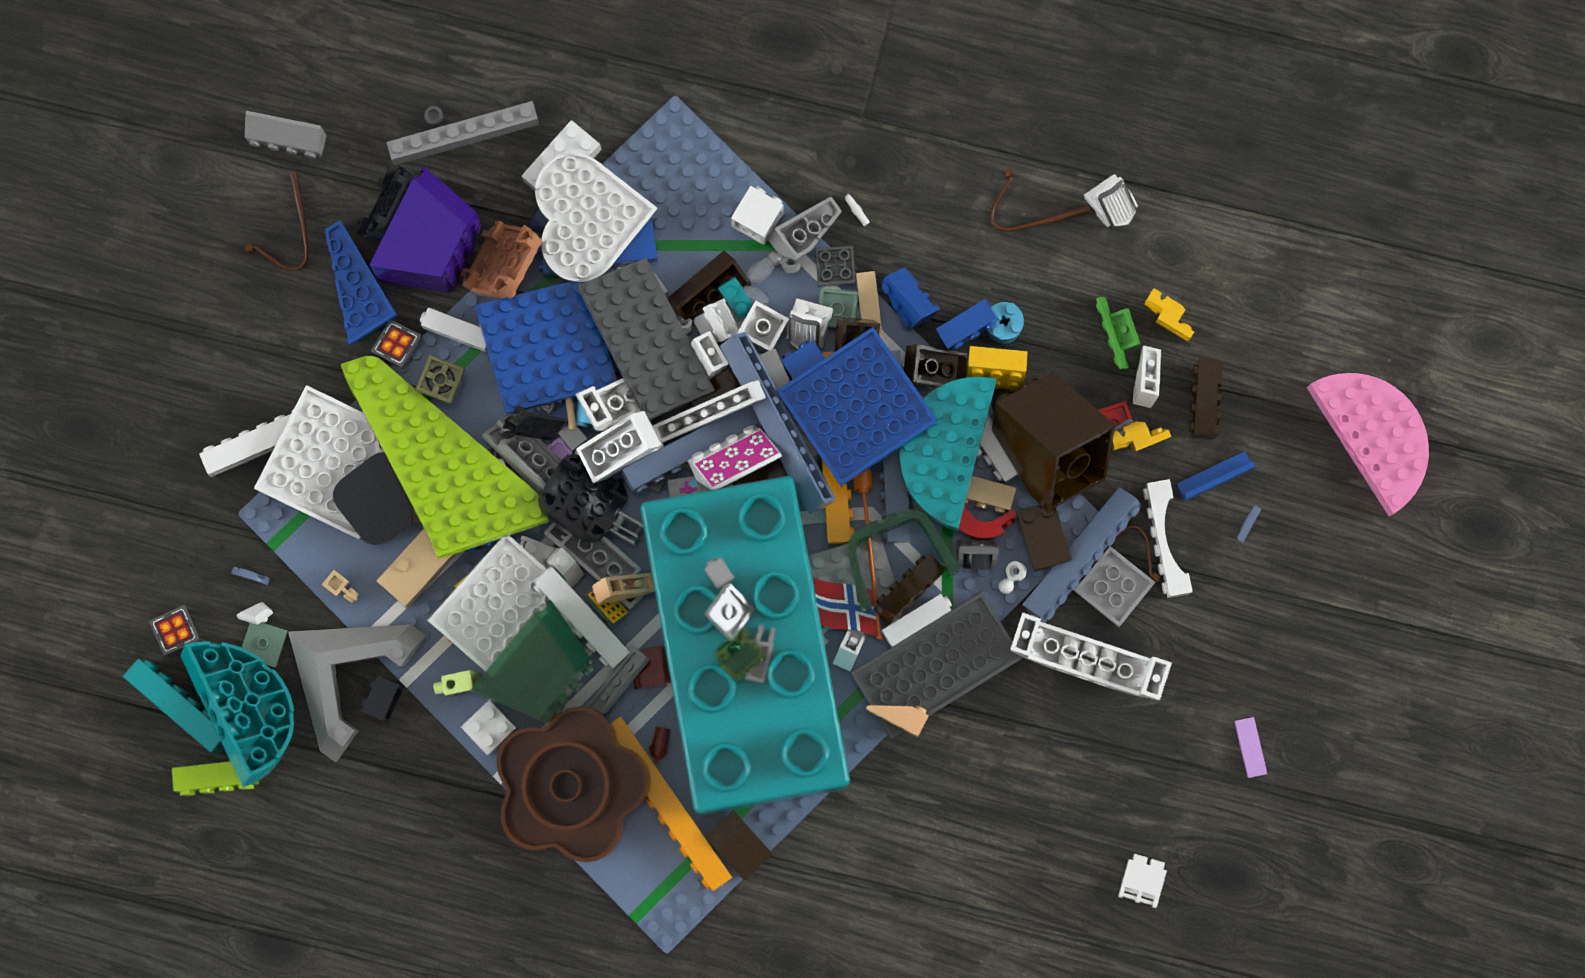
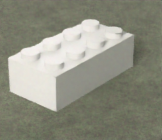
(569, 140)
(618, 446)

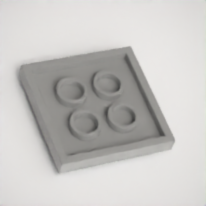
(1114, 586)

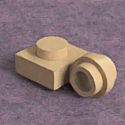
(337, 584)

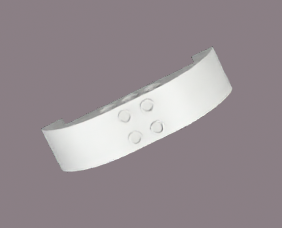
(615, 400)
(1089, 659)

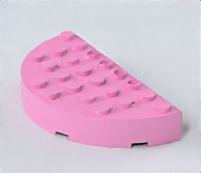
(1378, 432)

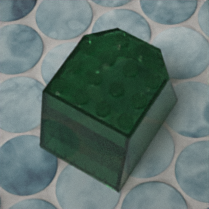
(537, 667)

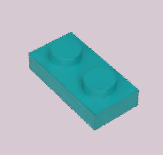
(736, 297)

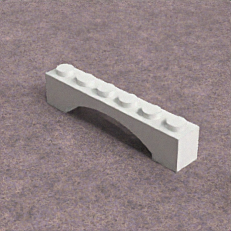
(1175, 580)

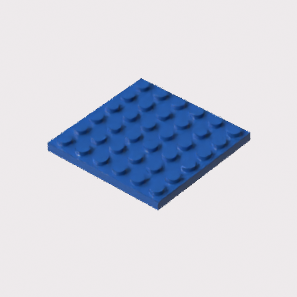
(544, 346)
(857, 406)

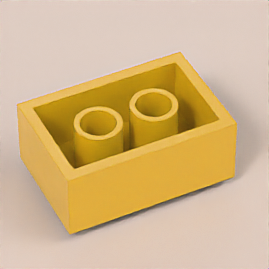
(999, 364)

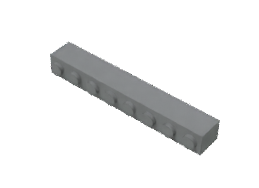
(462, 133)

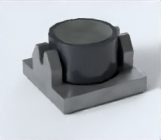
(977, 554)

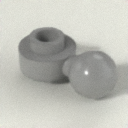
(788, 264)

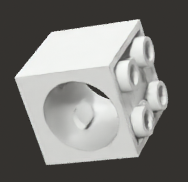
(757, 214)

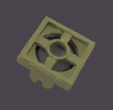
(440, 380)

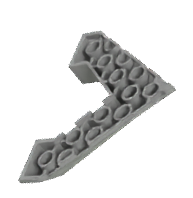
(316, 659)

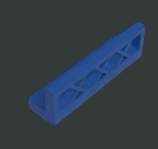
(1214, 476)

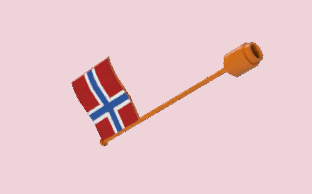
(839, 602)

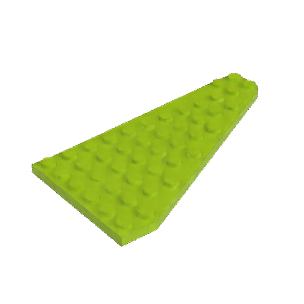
(448, 476)

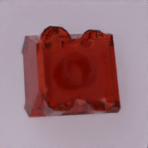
(656, 671)

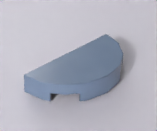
(1250, 519)
(250, 575)

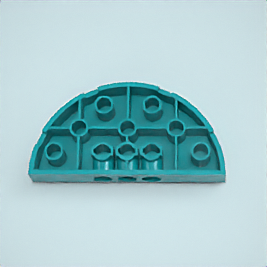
(942, 458)
(244, 703)

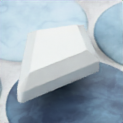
(256, 614)

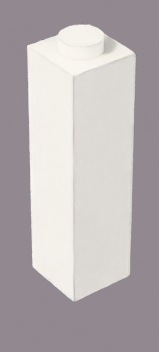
(453, 329)
(916, 620)

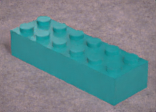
(174, 703)

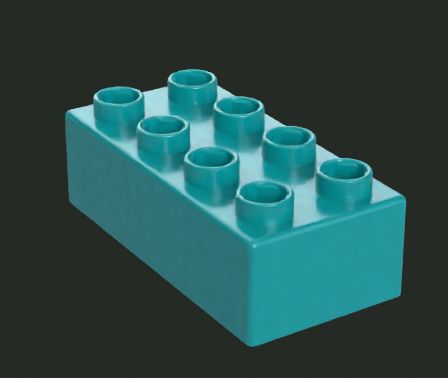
(745, 737)

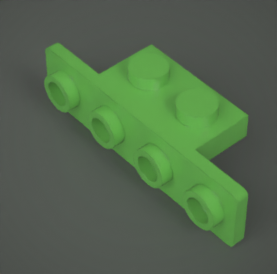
(1120, 331)

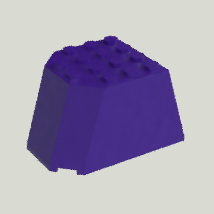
(427, 237)

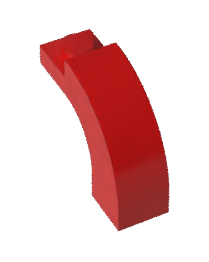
(981, 530)

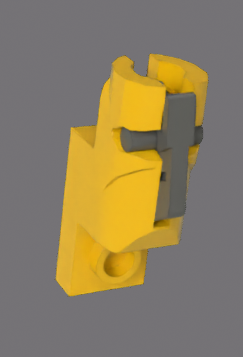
(1170, 313)
(1136, 435)

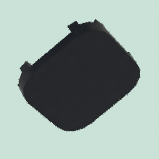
(394, 188)
(373, 501)
(578, 503)

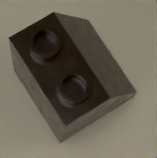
(1053, 439)

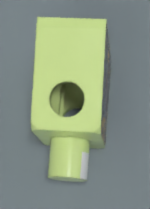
(463, 683)

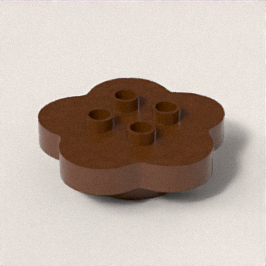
(570, 785)

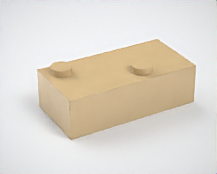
(413, 570)

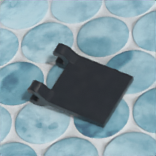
(533, 425)

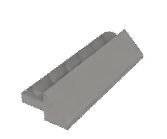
(526, 455)
(598, 558)

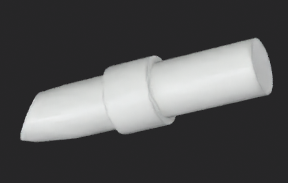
(856, 209)

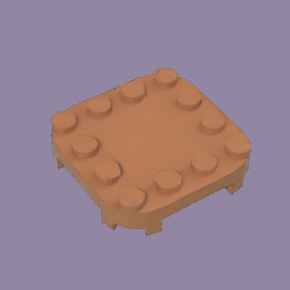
(501, 261)

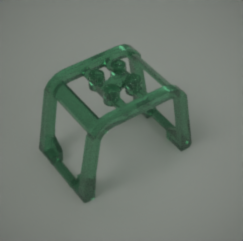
(890, 523)

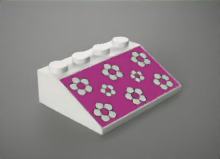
(733, 458)

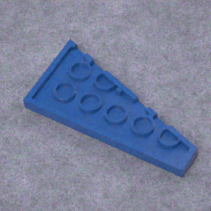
(358, 290)

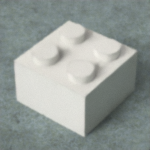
(488, 728)

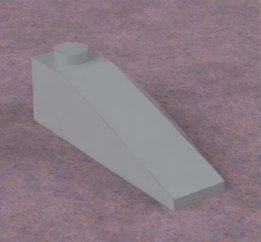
(803, 231)

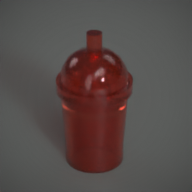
(659, 743)

